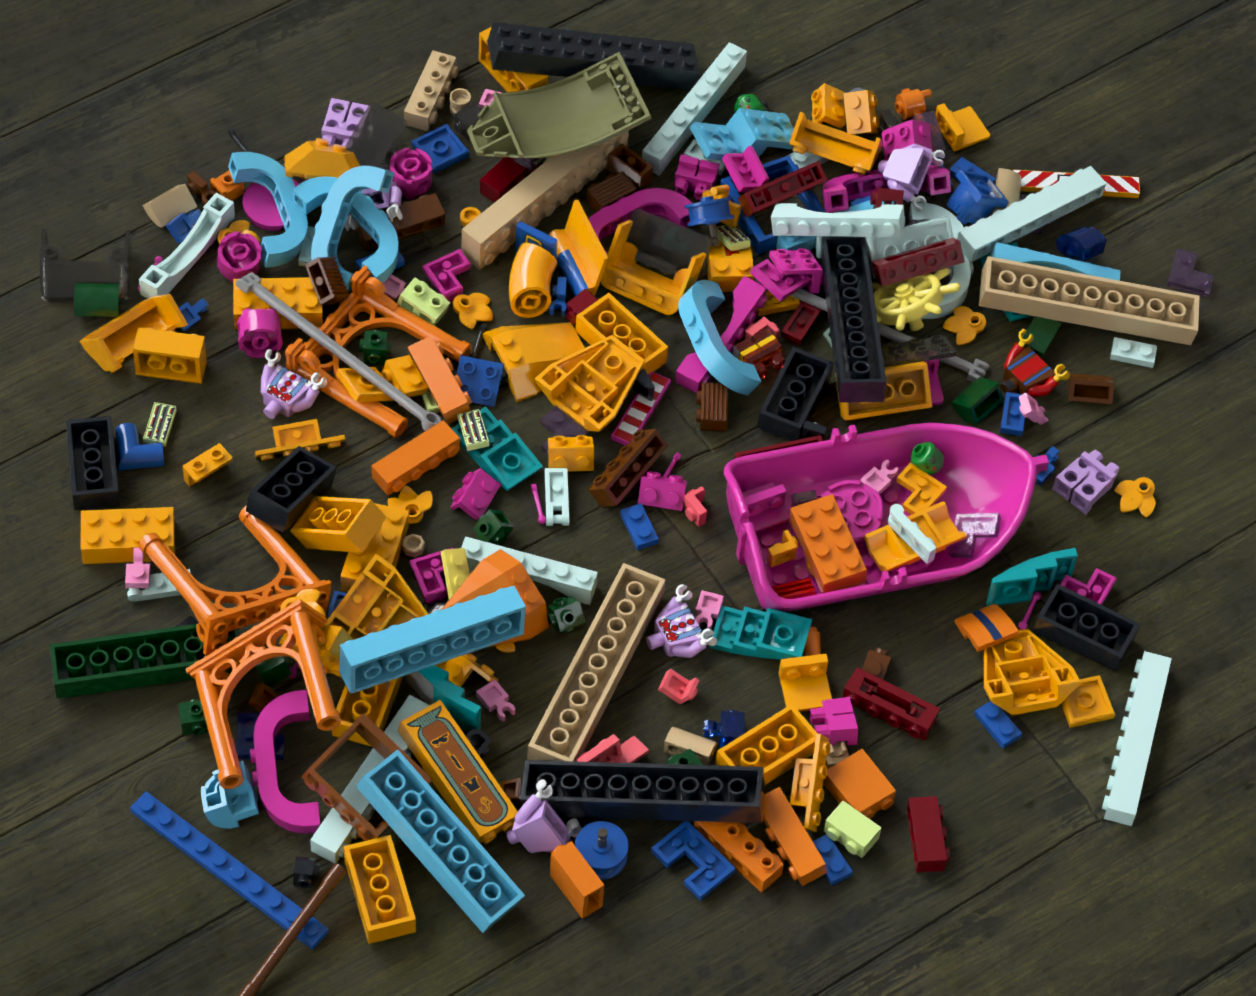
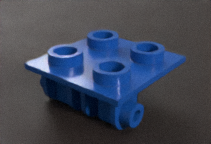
(480, 379)

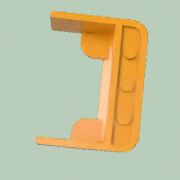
(642, 284)
(116, 338)

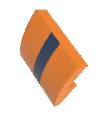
(987, 627)

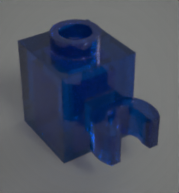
(730, 727)

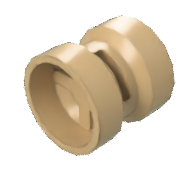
(459, 99)

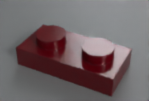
(800, 323)

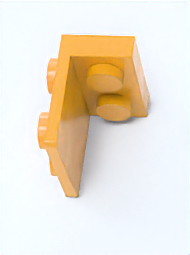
(960, 127)
(805, 681)

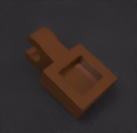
(199, 187)

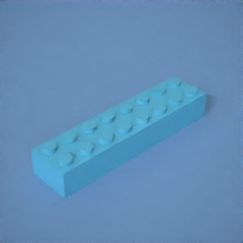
(432, 639)
(440, 841)

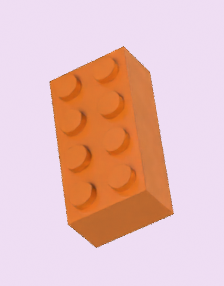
(828, 544)

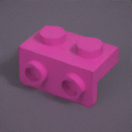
(745, 169)
(662, 491)
(475, 493)

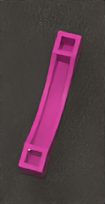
(747, 299)

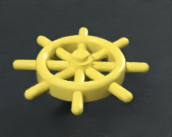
(911, 299)

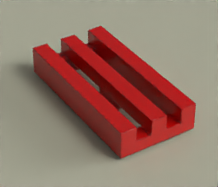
(795, 589)

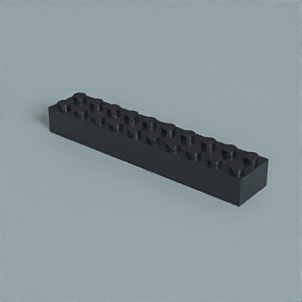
(569, 52)
(852, 319)
(648, 790)

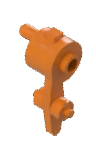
(911, 102)

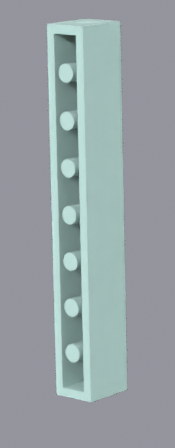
(694, 107)
(1031, 213)
(1137, 738)
(333, 831)

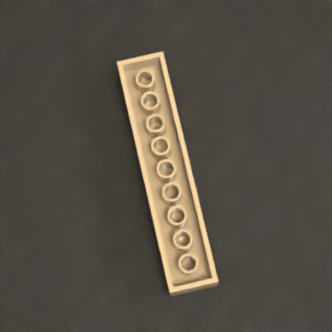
(533, 200)
(1089, 300)
(597, 666)

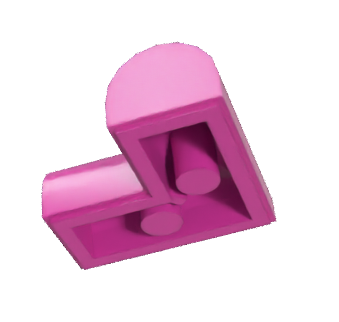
(443, 273)
(428, 575)
(1097, 587)

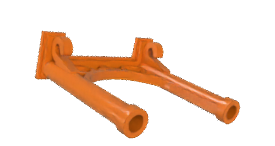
(367, 297)
(252, 605)
(217, 685)

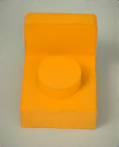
(783, 551)

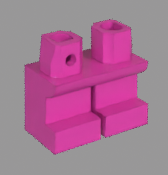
(695, 180)
(837, 721)

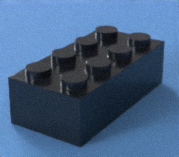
(795, 394)
(92, 463)
(290, 489)
(1086, 627)

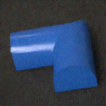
(132, 454)

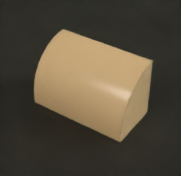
(1009, 184)
(170, 205)
(680, 741)

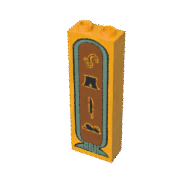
(458, 772)

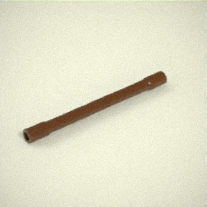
(328, 884)

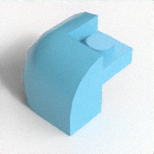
(227, 806)

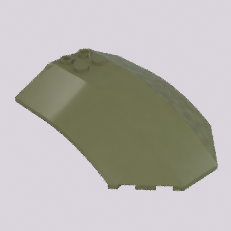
(561, 115)

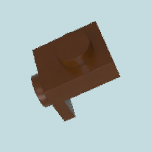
(877, 662)
(262, 697)

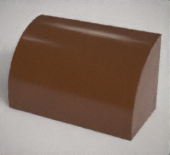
(1090, 388)

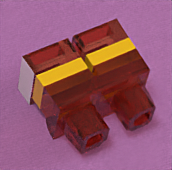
(760, 351)

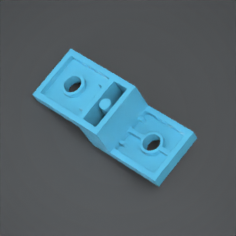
(744, 129)

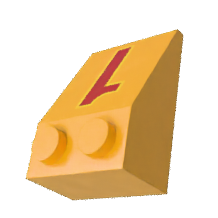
(729, 266)

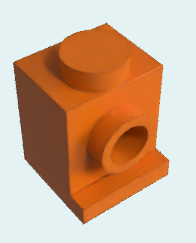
(226, 187)

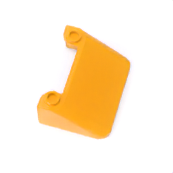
(834, 145)

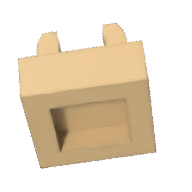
(837, 753)

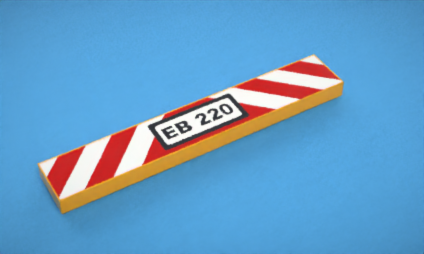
(1116, 185)

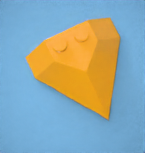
(319, 160)

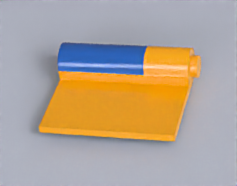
(580, 252)

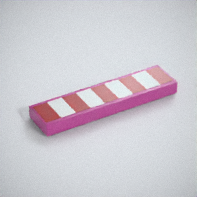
(640, 411)

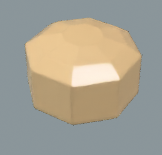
(413, 545)

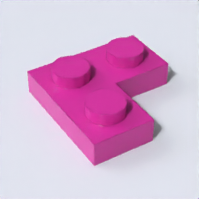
(779, 284)

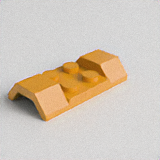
(891, 551)

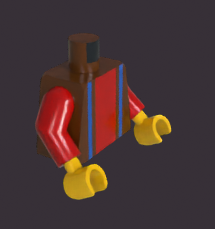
(1028, 372)

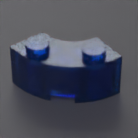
(1081, 243)

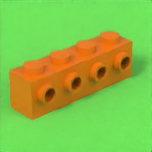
(439, 378)
(415, 458)
(791, 838)
(743, 851)

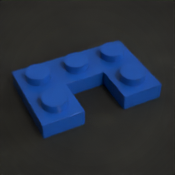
(711, 863)

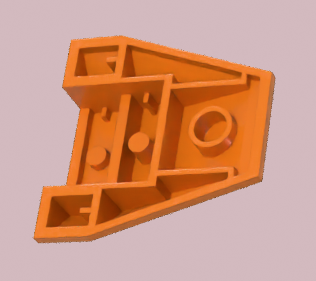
(500, 572)

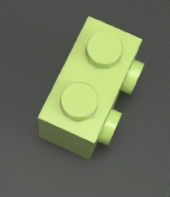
(423, 301)
(852, 829)

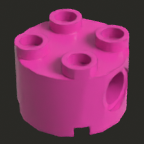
(411, 172)
(238, 255)
(259, 332)

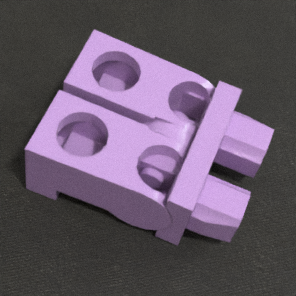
(341, 123)
(1085, 480)

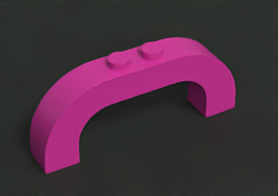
(853, 186)
(653, 200)
(279, 712)

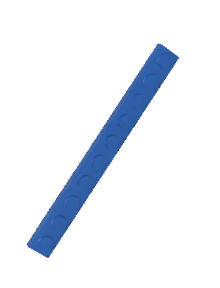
(225, 867)

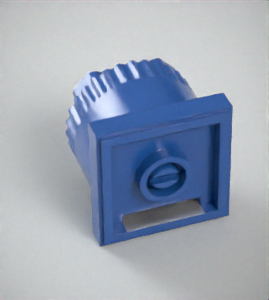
(975, 197)

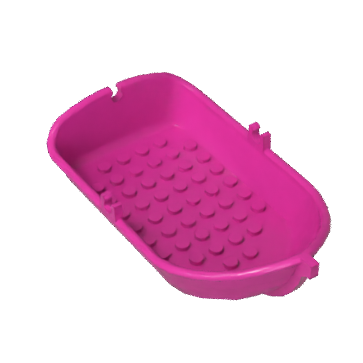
(980, 475)

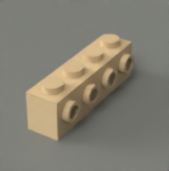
(430, 90)

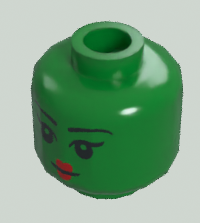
(749, 101)
(927, 458)

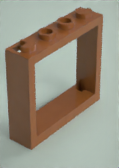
(384, 746)

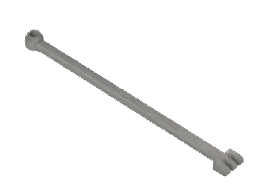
(252, 283)
(974, 370)

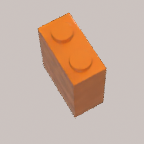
(860, 784)
(576, 879)

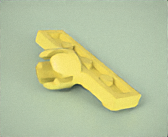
(455, 568)

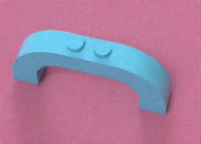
(271, 174)
(337, 206)
(375, 222)
(694, 312)

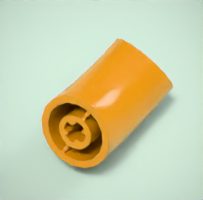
(531, 280)

